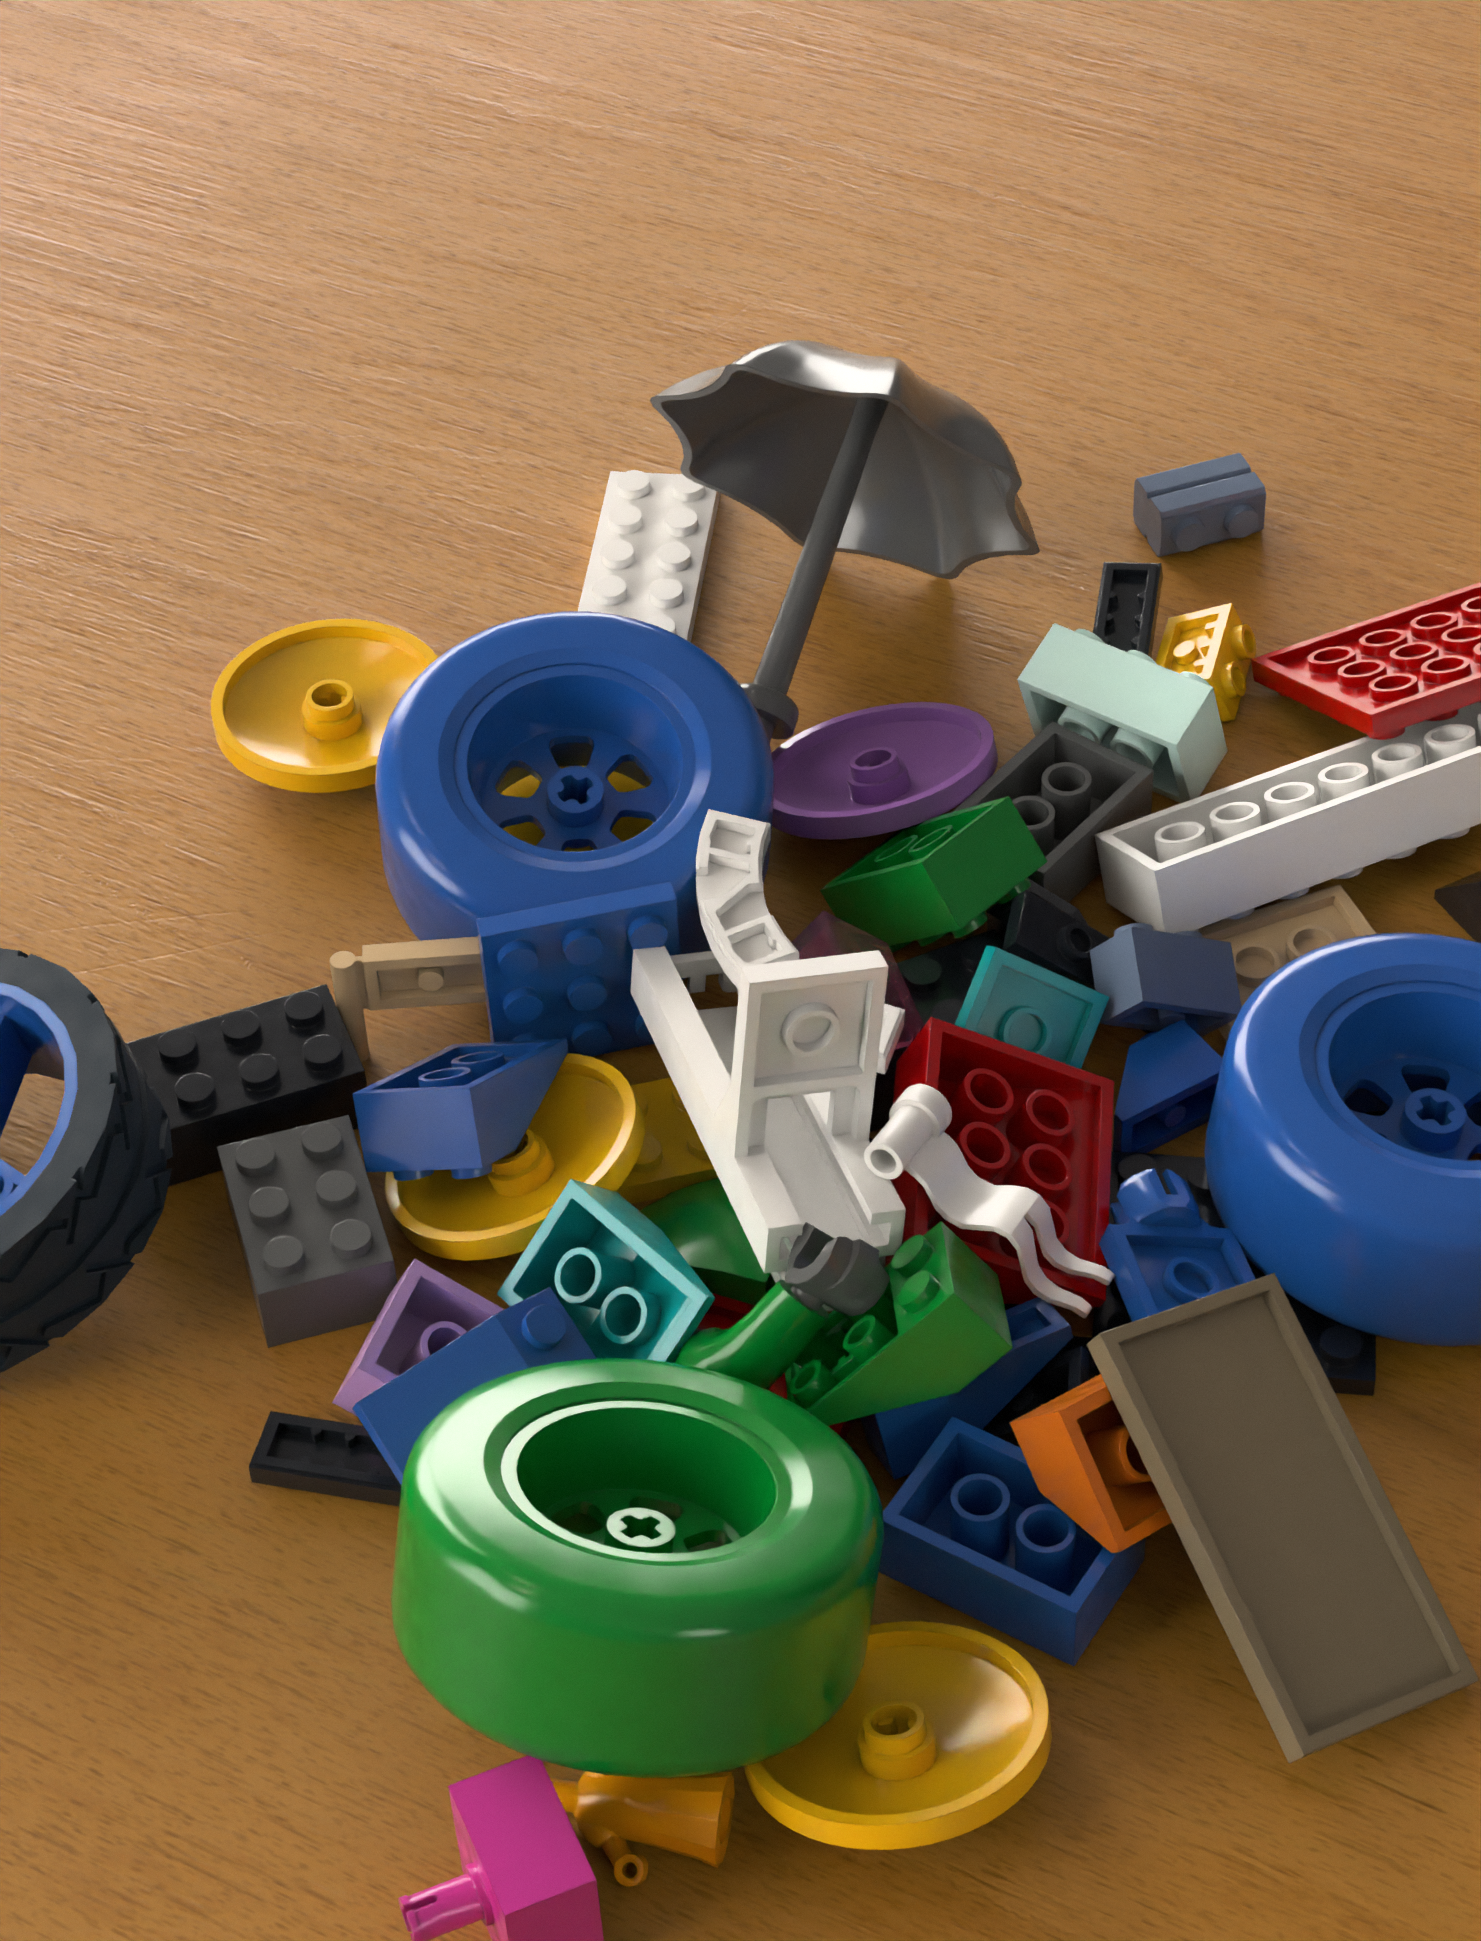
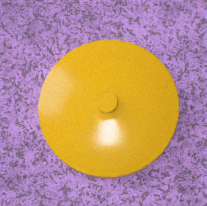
(315, 702)
(581, 1131)
(923, 1748)

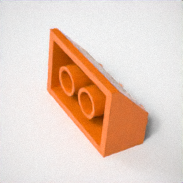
(1091, 1466)

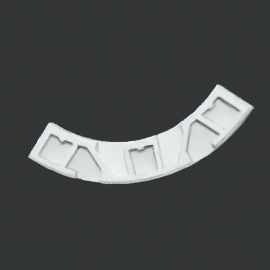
(736, 911)

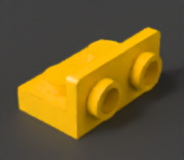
(1215, 648)

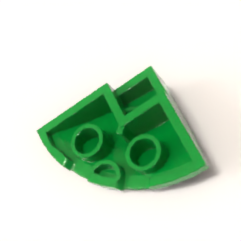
(711, 1240)

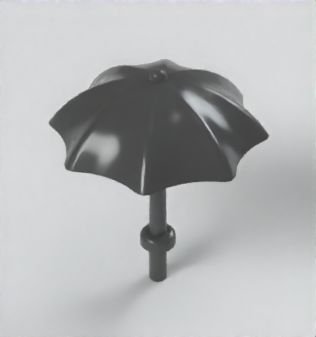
(848, 462)

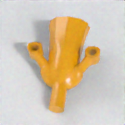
(667, 1813)

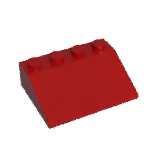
(1021, 1126)

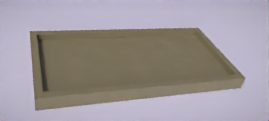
(1282, 1515)

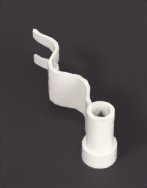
(917, 1143)

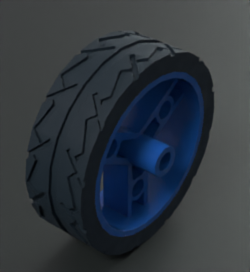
(102, 1172)

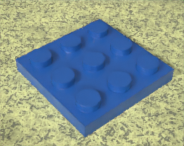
(570, 968)

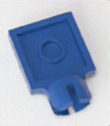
(1165, 1248)

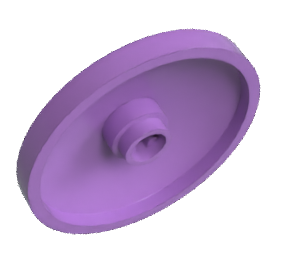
(880, 769)

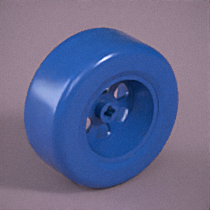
(550, 698)
(1345, 1205)

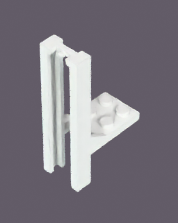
(801, 1035)

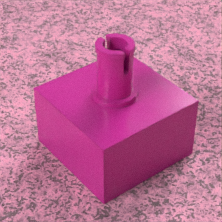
(517, 1864)

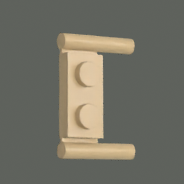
(404, 978)

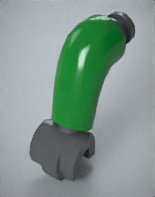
(789, 1316)

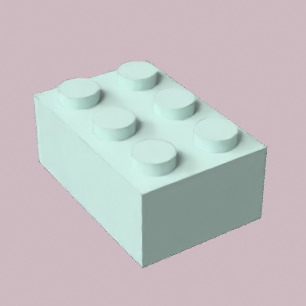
(1127, 706)

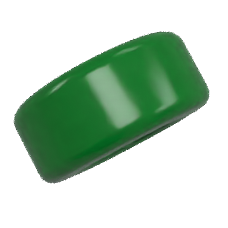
(635, 1567)

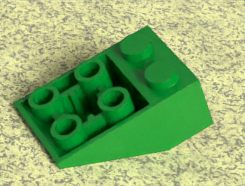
(919, 1342)

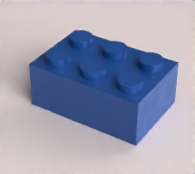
(998, 1549)

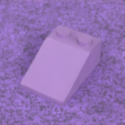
(415, 1322)

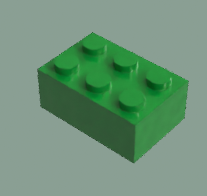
(938, 875)

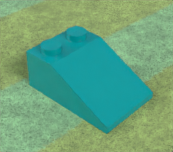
(612, 1275)

